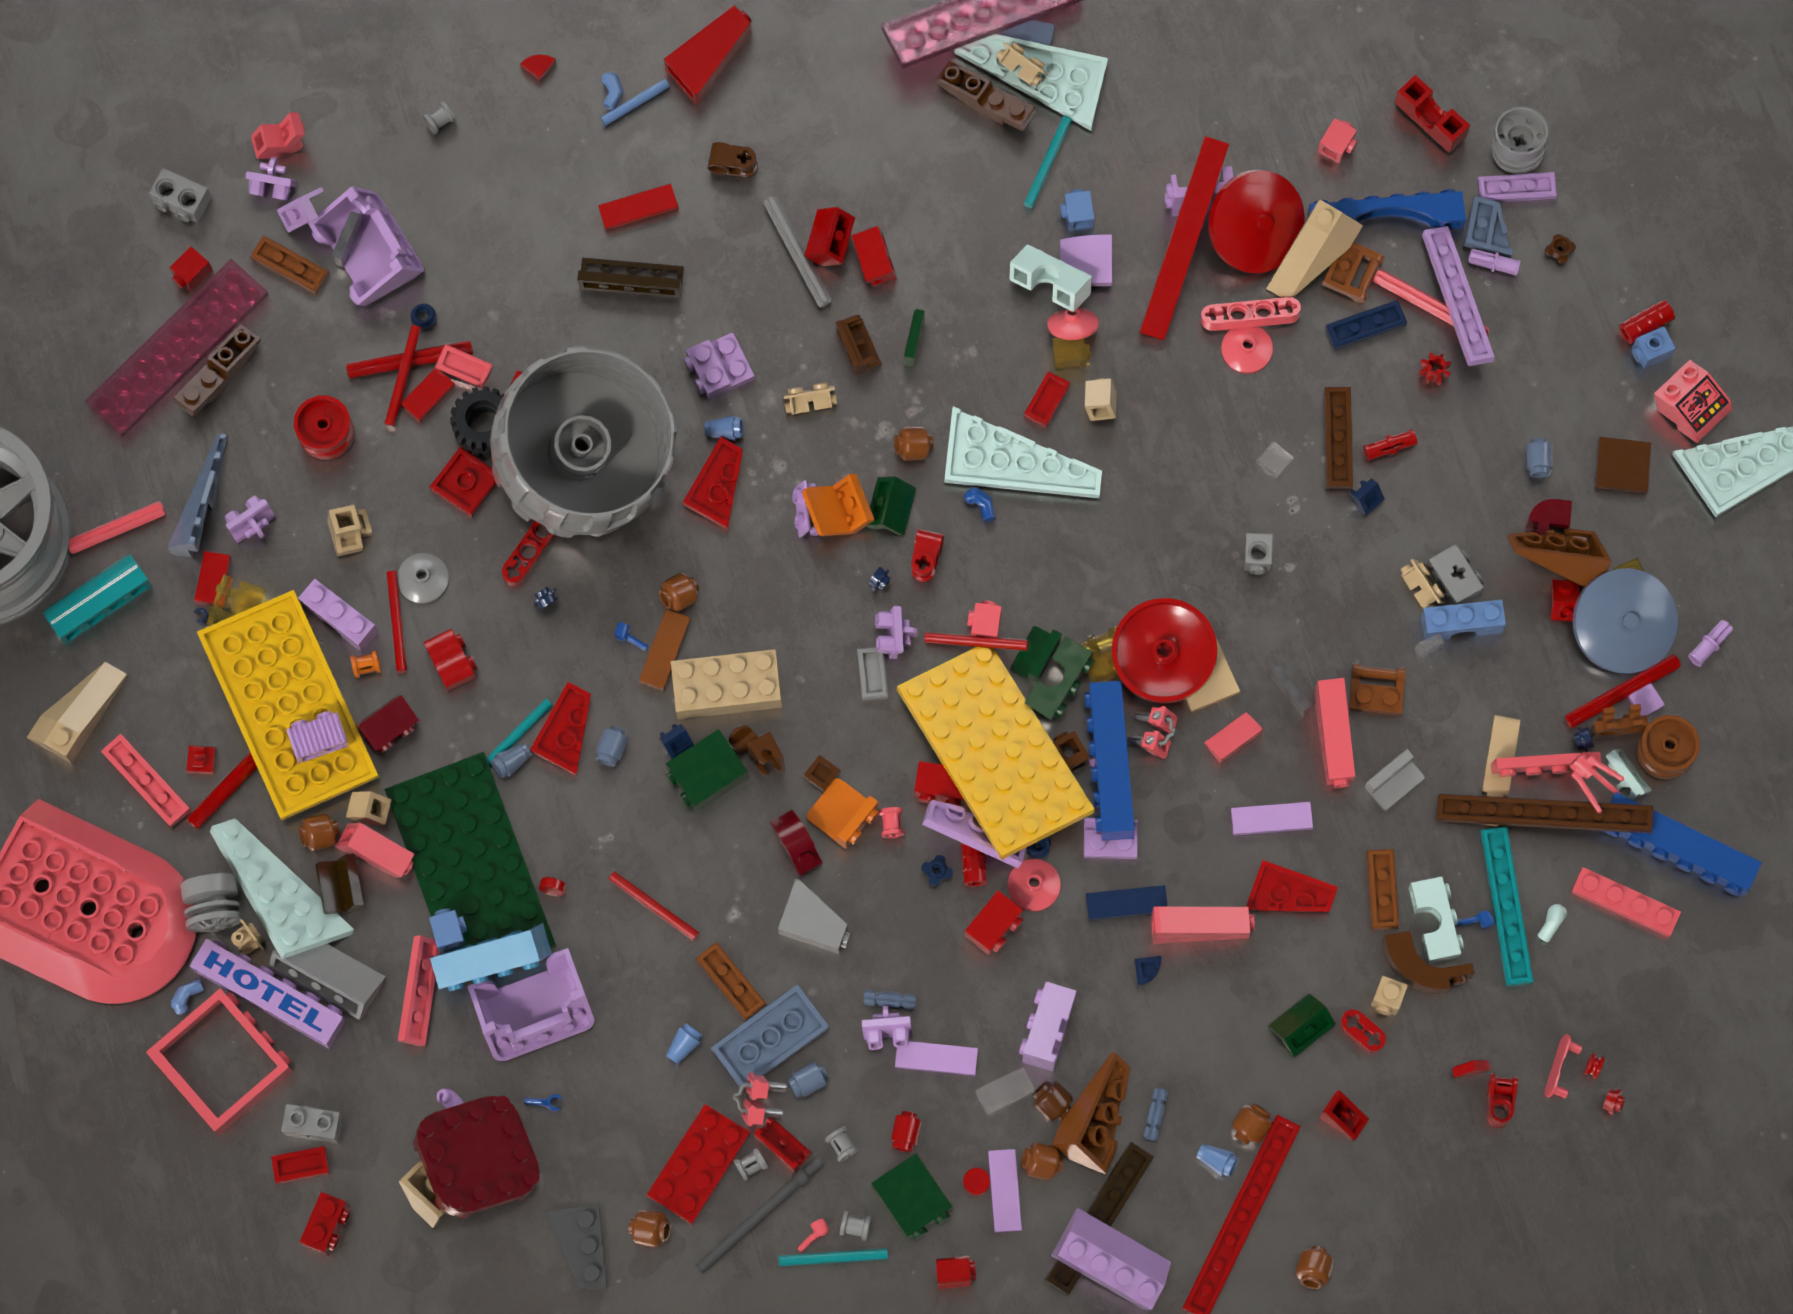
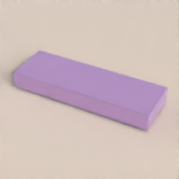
(1518, 187)
(1271, 818)
(937, 1058)
(1004, 1191)

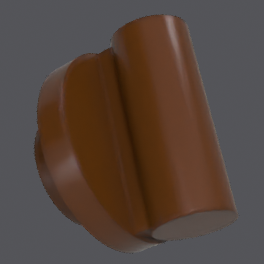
(740, 737)

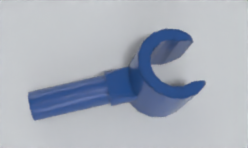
(622, 633)
(1484, 918)
(544, 1102)

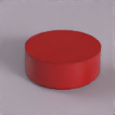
(552, 886)
(976, 1181)

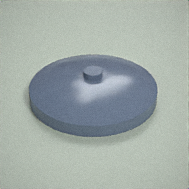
(1625, 620)

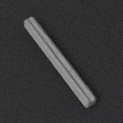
(797, 251)

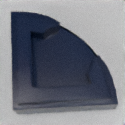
(1147, 969)

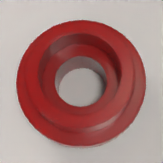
(1614, 1101)

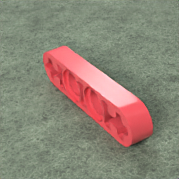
(1251, 317)

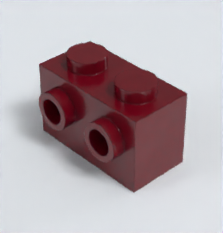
(387, 723)

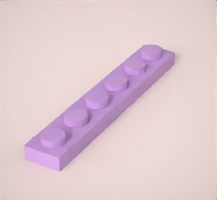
(1458, 296)

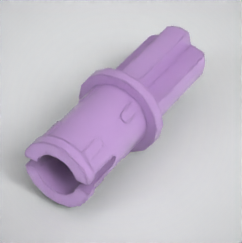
(1494, 262)
(1710, 643)

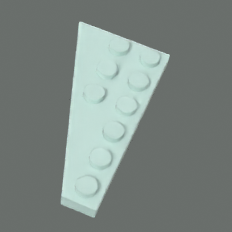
(1069, 87)
(1002, 459)
(1737, 466)
(280, 899)

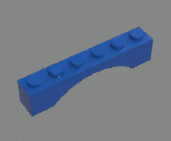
(1431, 209)

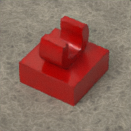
(201, 760)

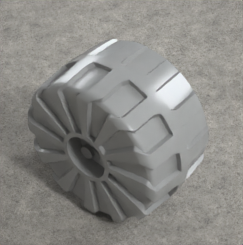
(591, 400)

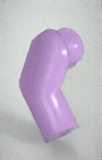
(448, 1098)

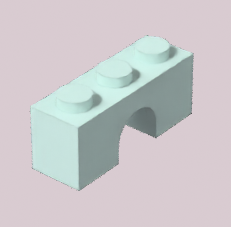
(1034, 267)
(1433, 897)

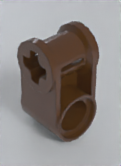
(730, 160)

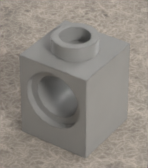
(1262, 543)

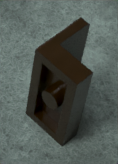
(339, 885)

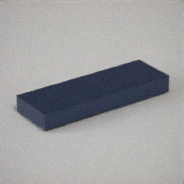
(1366, 325)
(1125, 902)

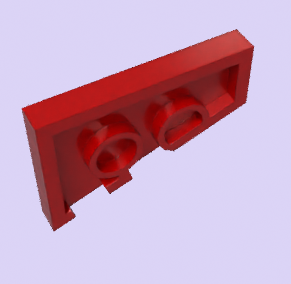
(716, 483)
(564, 729)
(1288, 890)

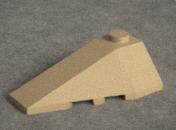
(1318, 244)
(73, 718)

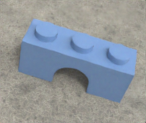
(1476, 617)

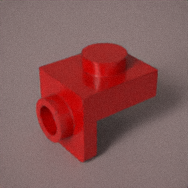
(1564, 597)

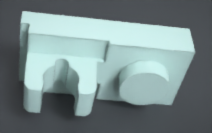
(1632, 778)

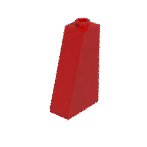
(708, 53)

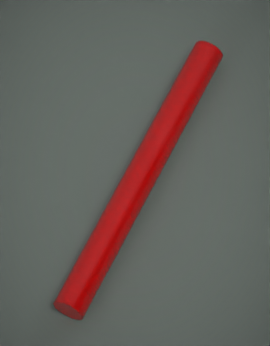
(402, 375)
(396, 621)
(976, 641)
(653, 905)

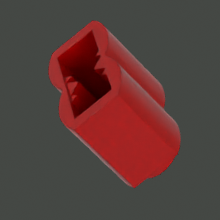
(450, 659)
(955, 1272)

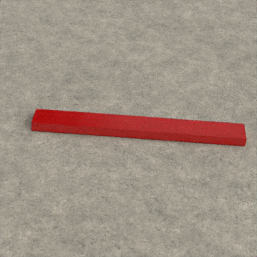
(1184, 238)
(1241, 1216)

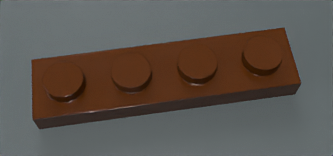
(1338, 438)

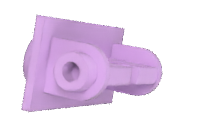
(803, 520)

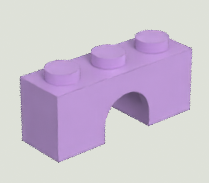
(340, 615)

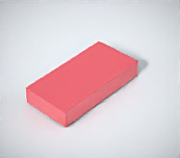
(463, 366)

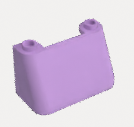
(381, 253)
(533, 1009)

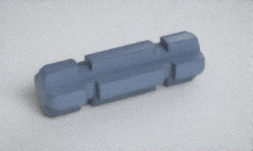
(889, 999)
(1155, 1114)

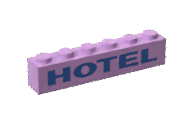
(268, 993)

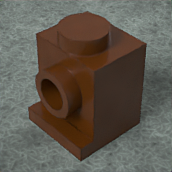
(1072, 742)

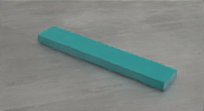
(1506, 906)

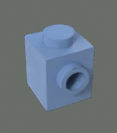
(1078, 210)
(1653, 347)
(448, 930)

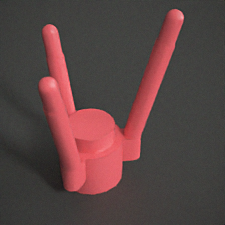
(1586, 766)

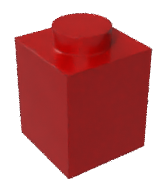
(190, 269)

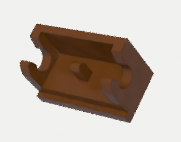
(857, 344)
(765, 750)

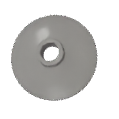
(426, 589)

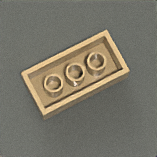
(726, 684)

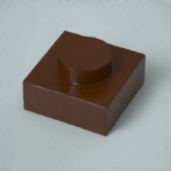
(821, 773)

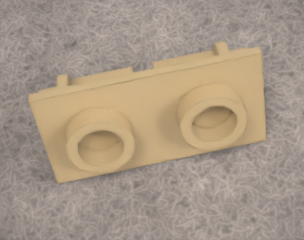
(1014, 56)
(819, 395)
(1419, 576)
(247, 938)

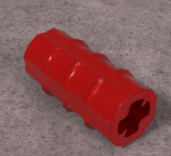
(1647, 321)
(973, 866)

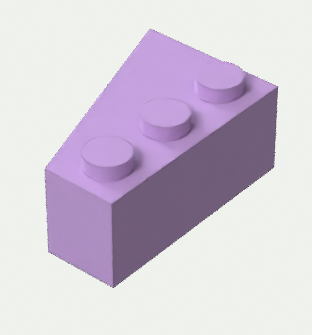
(1047, 1026)

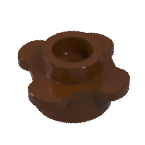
(1560, 241)

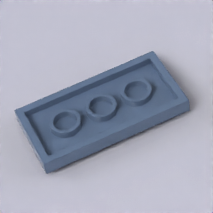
(770, 1036)

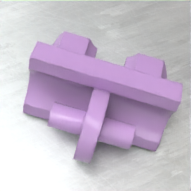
(258, 181)
(250, 521)
(898, 632)
(887, 1026)

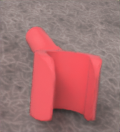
(820, 1229)

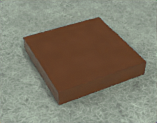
(1623, 465)

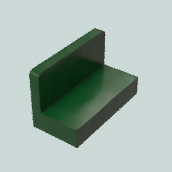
(891, 504)
(1034, 661)
(1302, 1024)

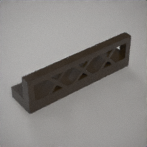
(632, 282)

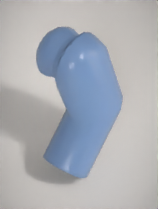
(614, 87)
(182, 994)

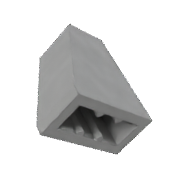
(812, 921)

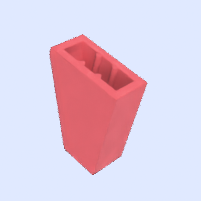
(375, 849)

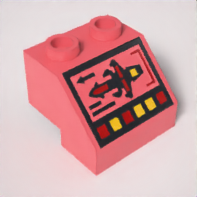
(1692, 401)

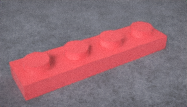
(1536, 764)
(145, 780)
(1626, 902)
(418, 992)

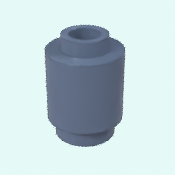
(1539, 458)
(611, 746)
(808, 1080)

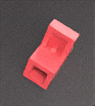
(279, 139)

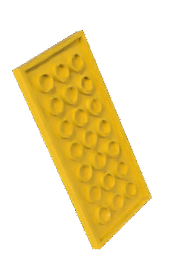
(273, 679)
(995, 750)

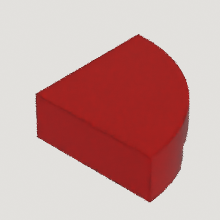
(538, 65)
(1471, 1068)

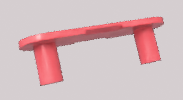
(1551, 1086)

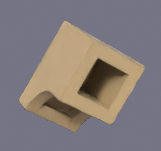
(347, 528)

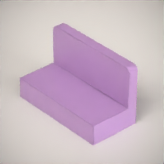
(299, 211)

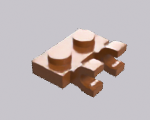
(1628, 724)

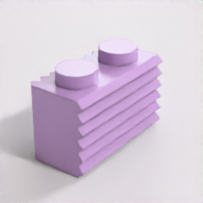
(317, 736)

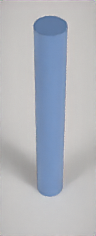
(635, 102)

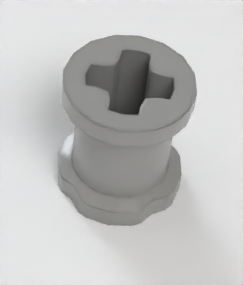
(439, 118)
(841, 1144)
(754, 1156)
(855, 1225)

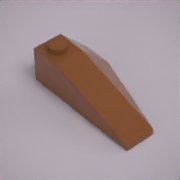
(1571, 554)
(1090, 1124)

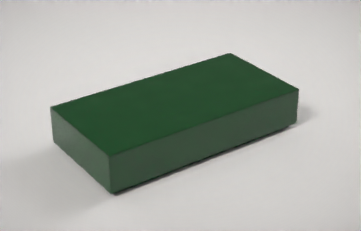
(914, 337)

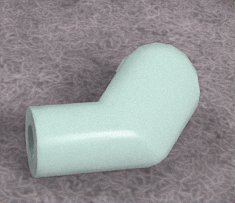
(1554, 918)

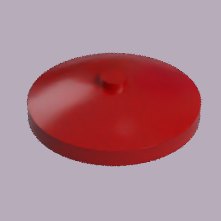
(1255, 220)
(1164, 650)

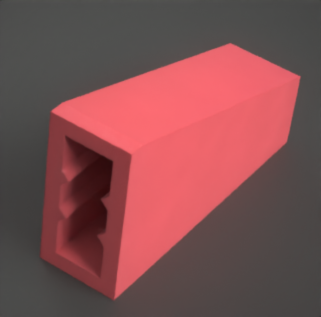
(1334, 732)
(1200, 924)

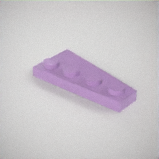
(964, 827)

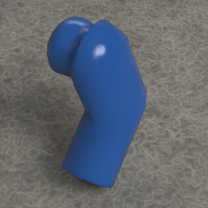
(982, 499)

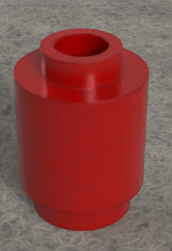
(905, 1131)

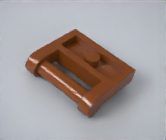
(1345, 267)
(1375, 697)

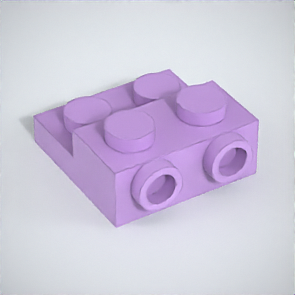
(718, 366)

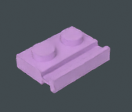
(1111, 849)

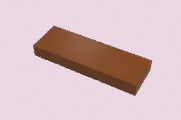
(289, 264)
(664, 650)
(1382, 889)
(731, 981)

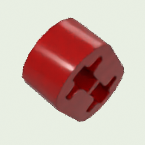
(1367, 1026)

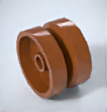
(1671, 732)

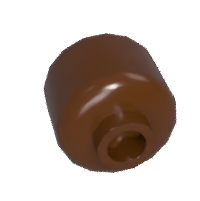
(1052, 1100)

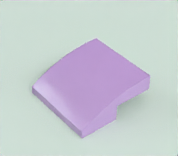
(1090, 255)

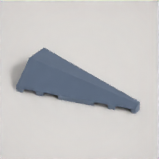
(190, 526)

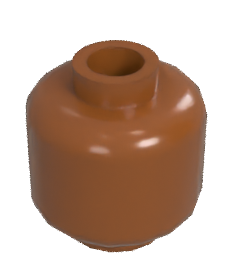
(913, 443)
(678, 592)
(318, 832)
(1252, 1123)
(1041, 1161)
(649, 1228)
(1314, 1267)

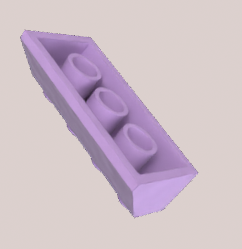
(1112, 1260)

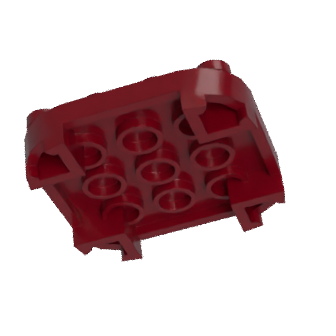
(477, 1156)

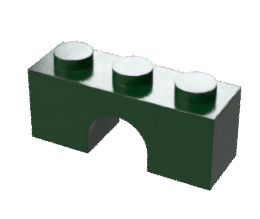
(1075, 661)

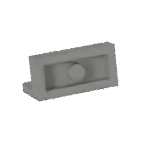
(1394, 780)

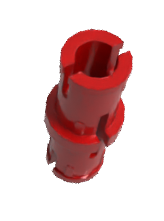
(1390, 445)

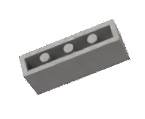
(331, 977)

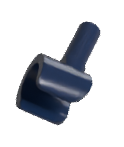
(199, 611)

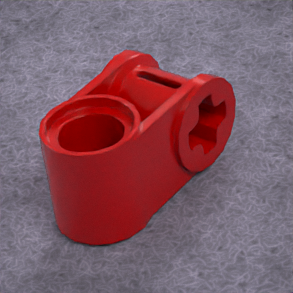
(926, 551)
(1501, 1094)

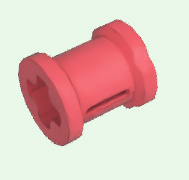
(891, 822)

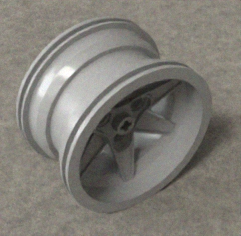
(45, 555)

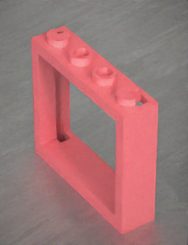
(282, 1070)

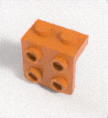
(839, 507)
(843, 813)

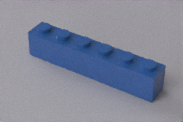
(1111, 761)
(1693, 851)

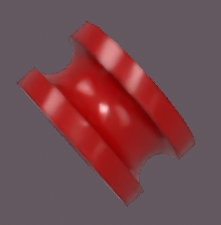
(1594, 1065)

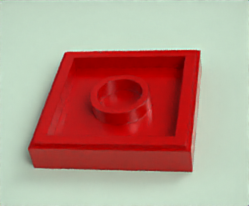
(464, 482)

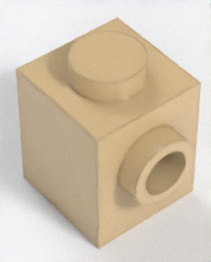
(1100, 399)
(368, 808)
(1388, 996)

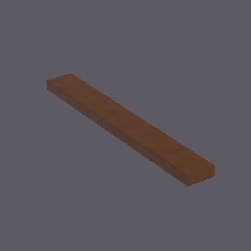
(1544, 813)

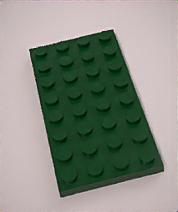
(467, 850)

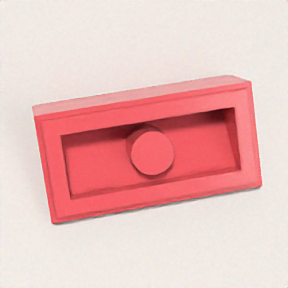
(1233, 737)

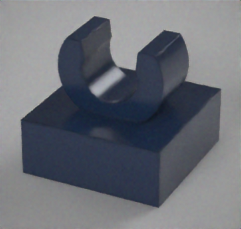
(1368, 496)
(676, 741)

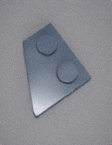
(1486, 228)

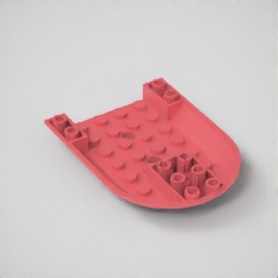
(93, 951)

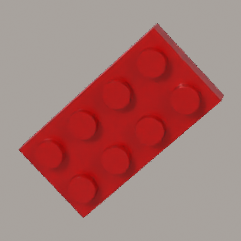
(698, 1164)

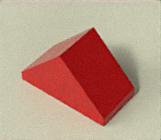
(1344, 1116)

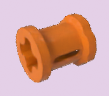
(365, 664)

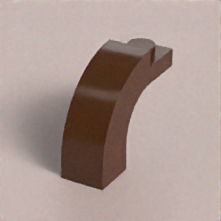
(1415, 972)

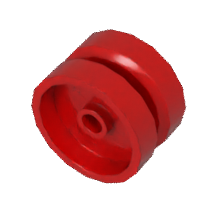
(310, 428)

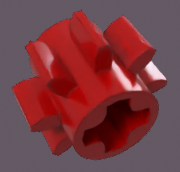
(1437, 361)

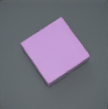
(1648, 698)

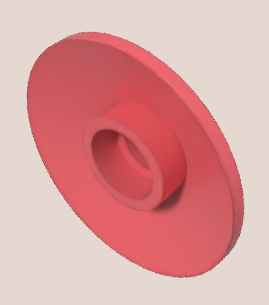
(1073, 325)
(1245, 359)
(1031, 897)

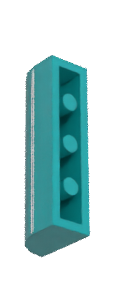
(97, 599)

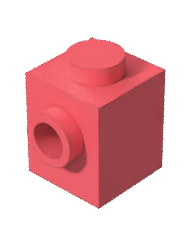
(1338, 140)
(985, 619)

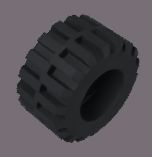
(464, 412)

